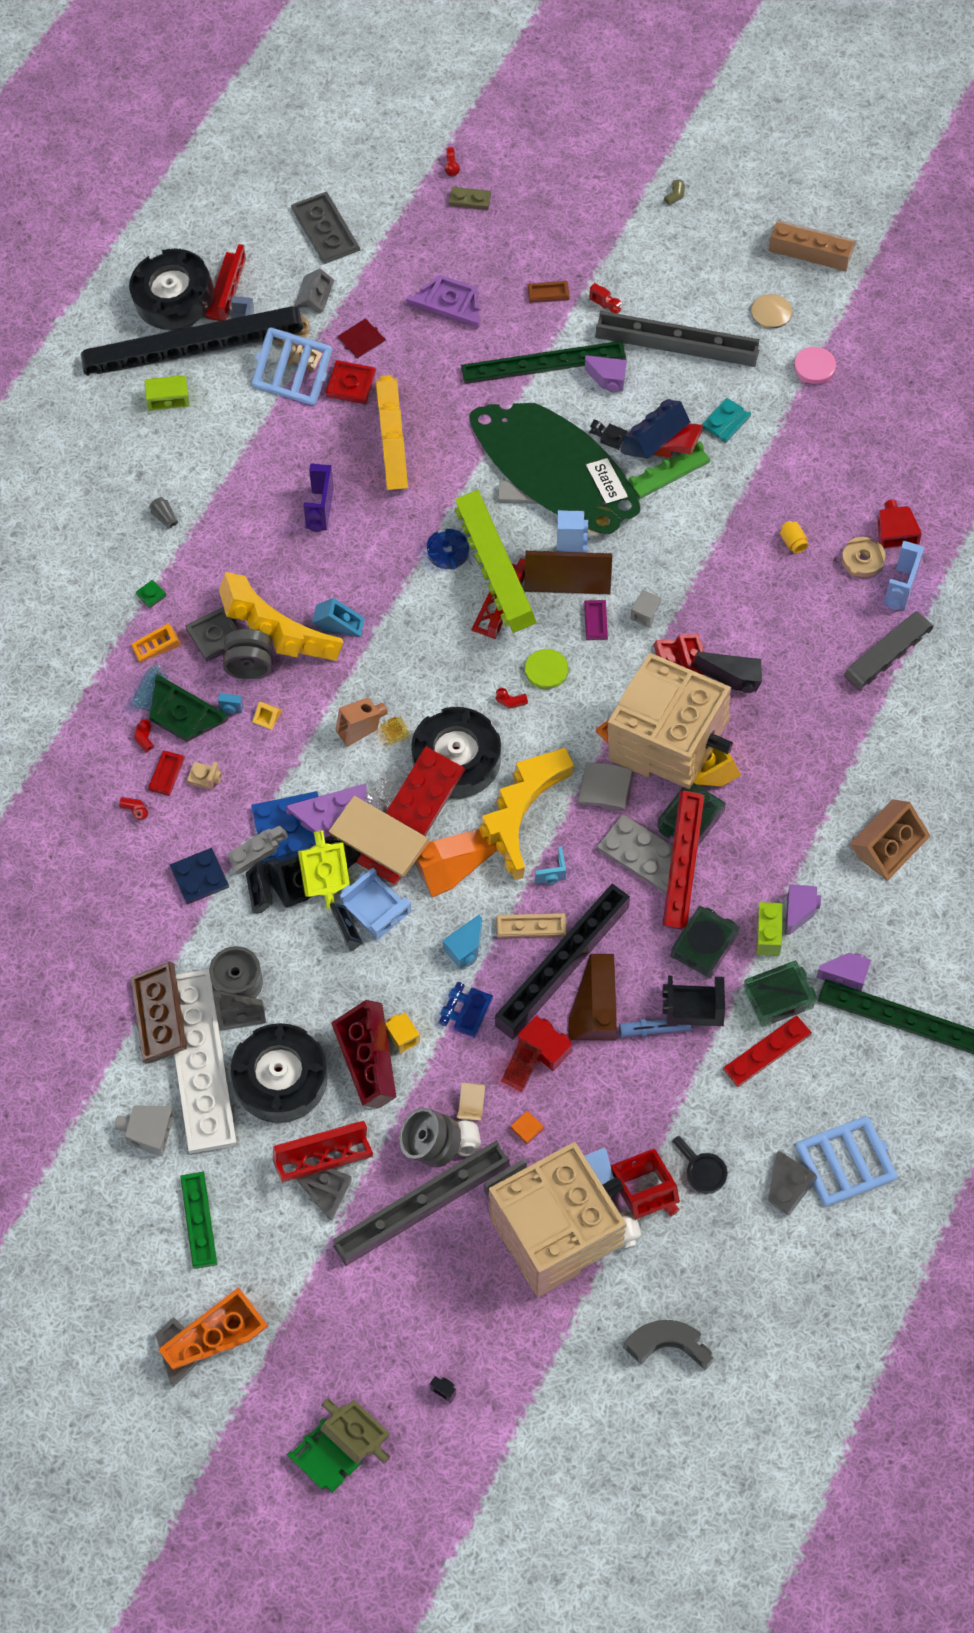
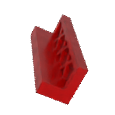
(227, 284)
(495, 618)
(318, 1147)

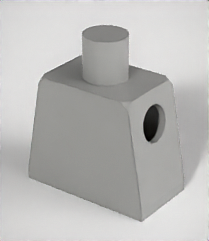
(147, 1127)

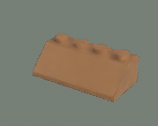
(812, 245)

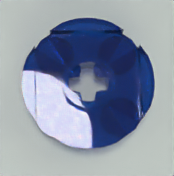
(451, 559)

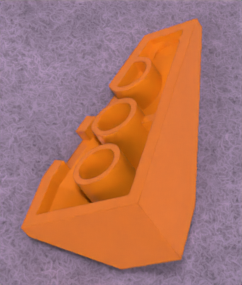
(452, 859)
(219, 1329)

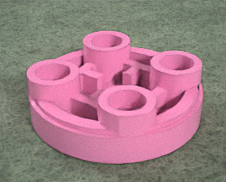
(814, 365)

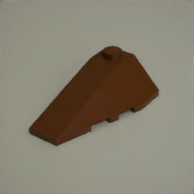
(595, 1003)

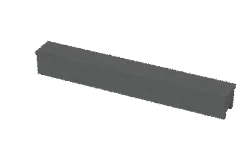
(677, 338)
(420, 1203)

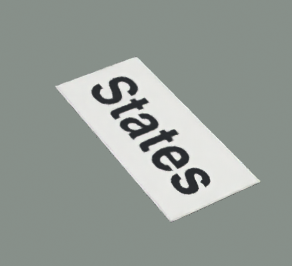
(606, 480)

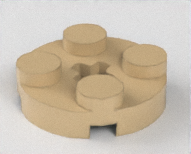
(863, 568)

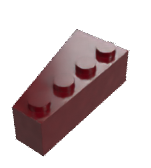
(367, 1053)

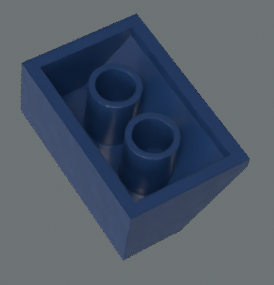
(655, 429)

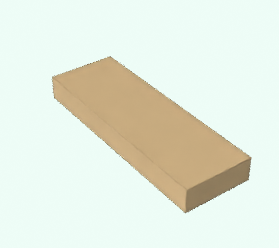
(531, 925)

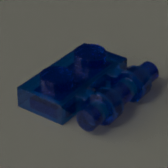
(472, 1013)

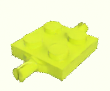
(324, 868)

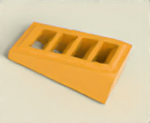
(159, 649)

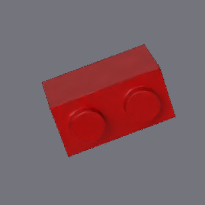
(554, 1046)

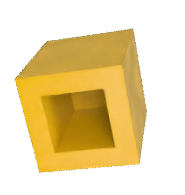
(402, 1032)

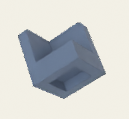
(241, 306)

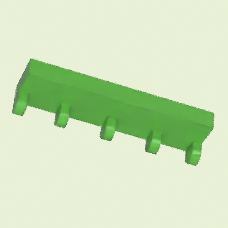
(669, 471)

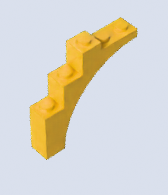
(391, 432)
(287, 635)
(531, 780)

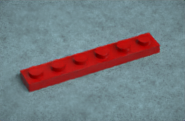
(683, 860)

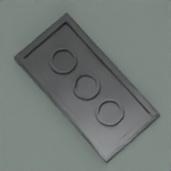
(325, 227)

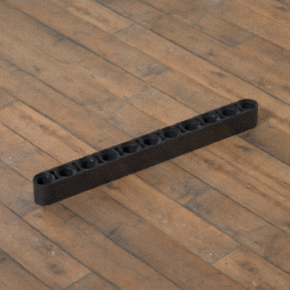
(189, 341)

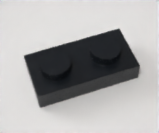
(259, 888)

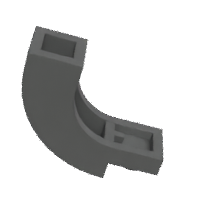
(667, 1334)

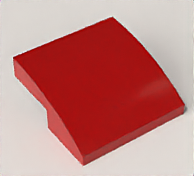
(682, 442)
(685, 644)

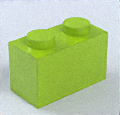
(167, 392)
(769, 929)

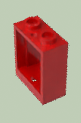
(653, 1198)

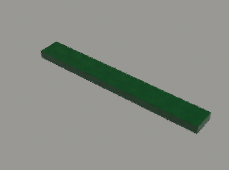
(539, 362)
(897, 1016)

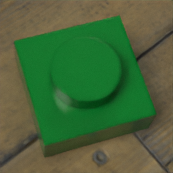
(151, 593)

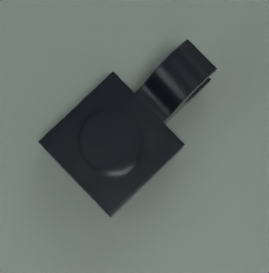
(610, 436)

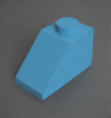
(337, 618)
(464, 943)

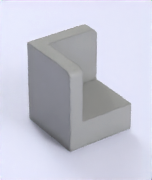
(644, 608)

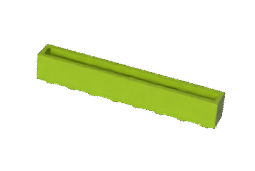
(496, 562)

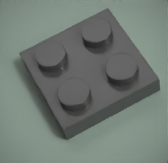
(210, 633)

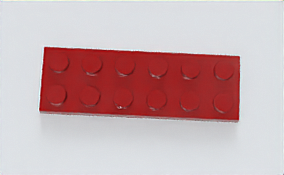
(420, 800)

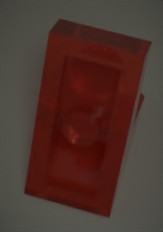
(521, 1065)

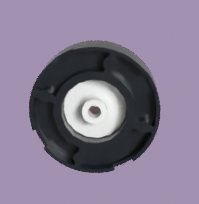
(171, 289)
(465, 739)
(279, 1073)

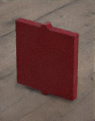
(361, 338)

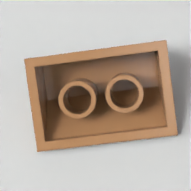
(890, 838)

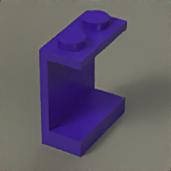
(321, 483)

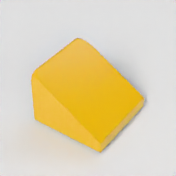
(266, 715)

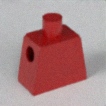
(897, 525)

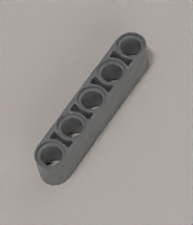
(892, 646)

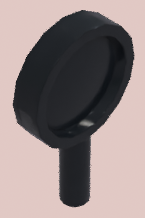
(705, 1171)

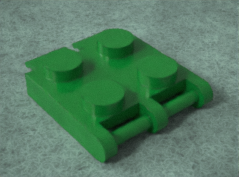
(323, 1460)

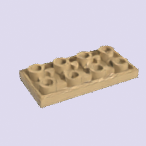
(379, 836)

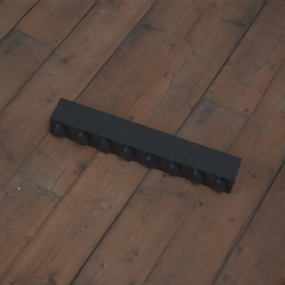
(562, 961)

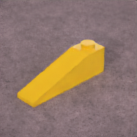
(717, 770)

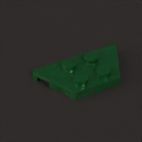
(182, 711)

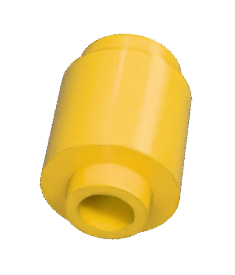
(794, 537)

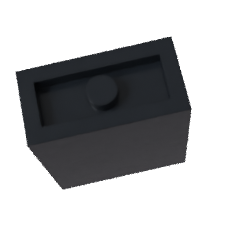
(694, 1003)

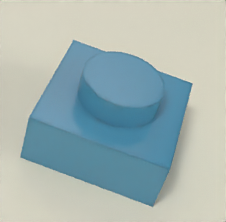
(230, 703)

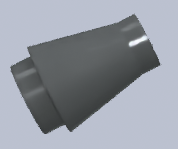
(162, 511)

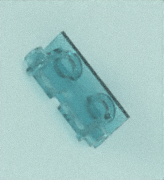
(144, 694)

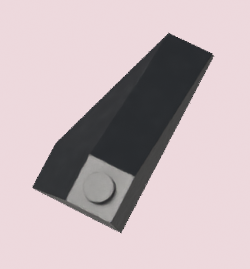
(286, 874)

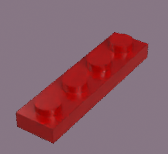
(767, 1051)

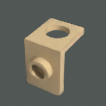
(471, 1101)

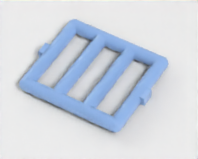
(275, 386)
(845, 1130)

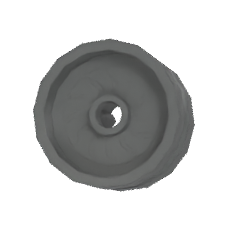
(247, 654)
(236, 972)
(430, 1137)

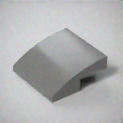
(605, 786)

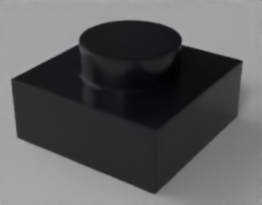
(443, 1388)

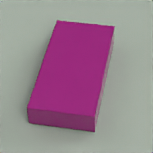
(595, 620)

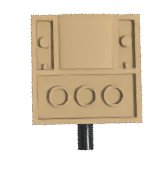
(669, 722)
(557, 1218)

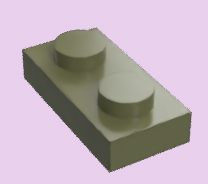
(470, 198)

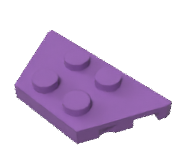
(448, 299)
(323, 811)

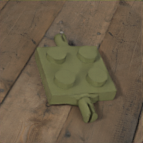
(355, 1431)

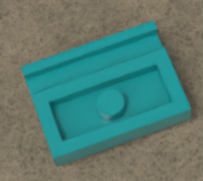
(726, 420)

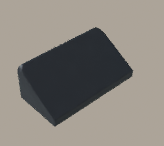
(346, 926)

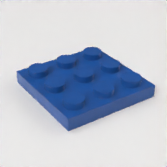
(273, 813)

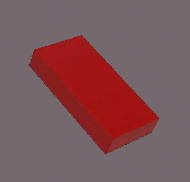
(166, 773)

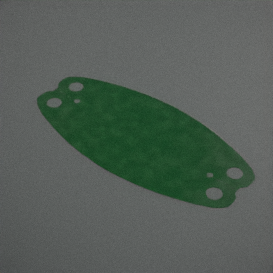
(549, 460)

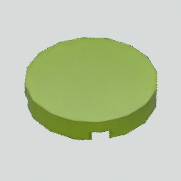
(546, 669)

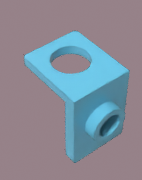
(552, 875)

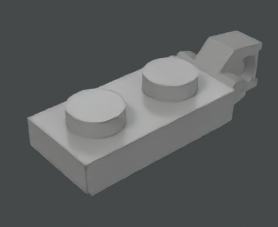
(256, 849)

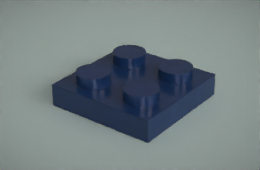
(199, 876)

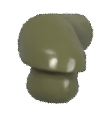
(677, 194)

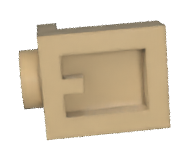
(295, 355)
(205, 775)

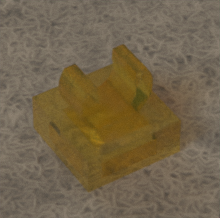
(395, 730)

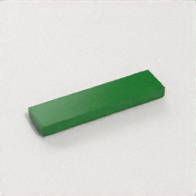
(198, 1220)

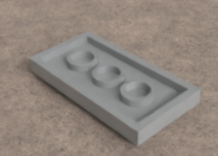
(639, 852)

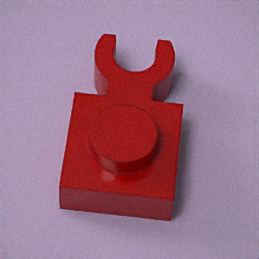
(603, 298)

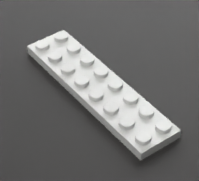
(202, 1068)

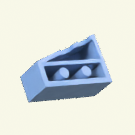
(572, 531)

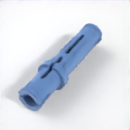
(626, 1029)

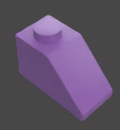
(607, 372)
(801, 906)
(846, 970)

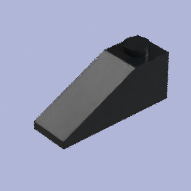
(734, 671)

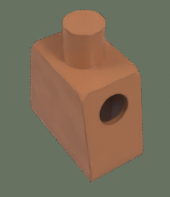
(359, 720)

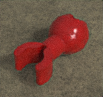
(452, 167)

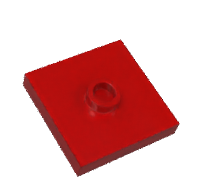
(350, 382)

